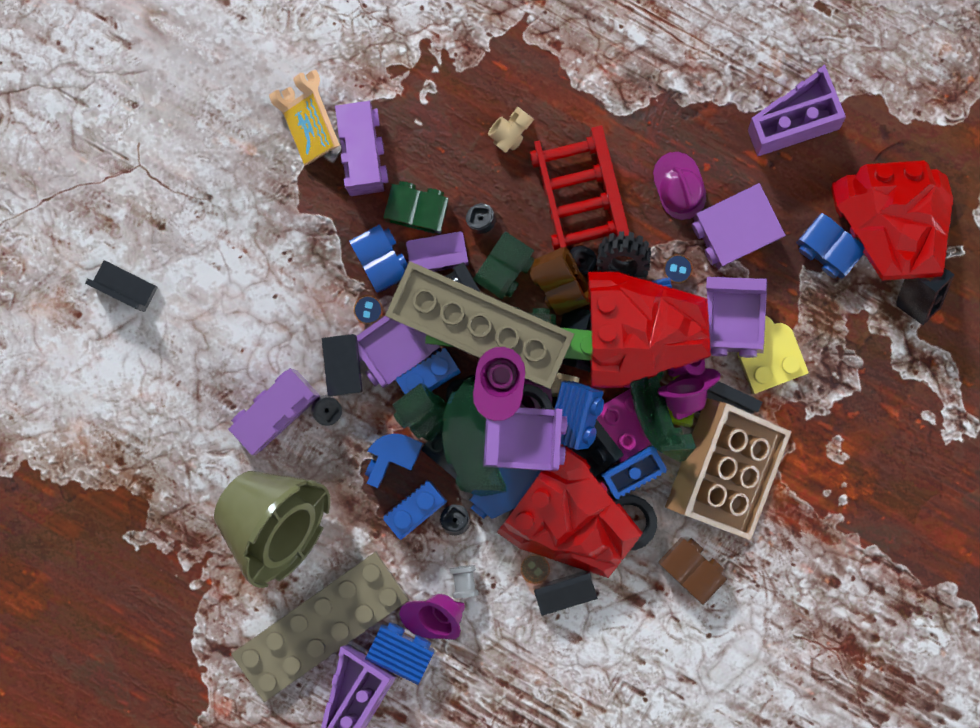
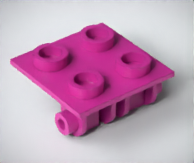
(623, 425)

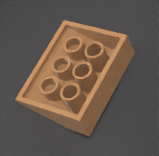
(729, 469)

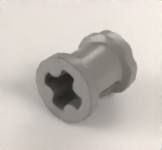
(464, 581)

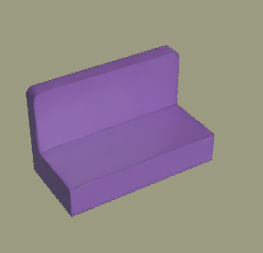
(438, 251)

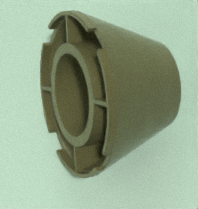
(270, 523)

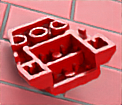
(899, 216)
(642, 328)
(572, 520)

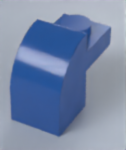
(391, 448)

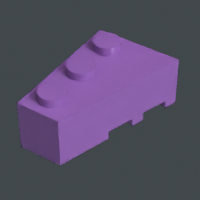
(798, 116)
(361, 148)
(273, 411)
(355, 690)

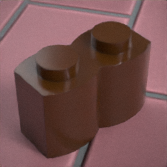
(561, 281)
(692, 570)

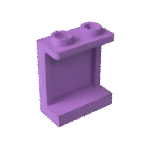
(737, 226)
(736, 315)
(391, 350)
(526, 440)

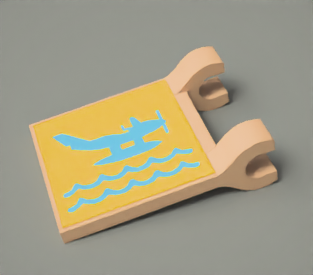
(306, 118)

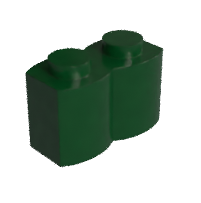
(416, 208)

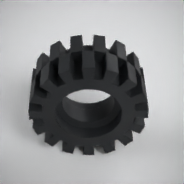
(624, 246)

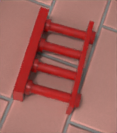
(602, 172)

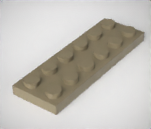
(477, 322)
(320, 626)

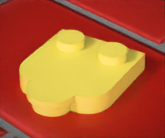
(780, 361)

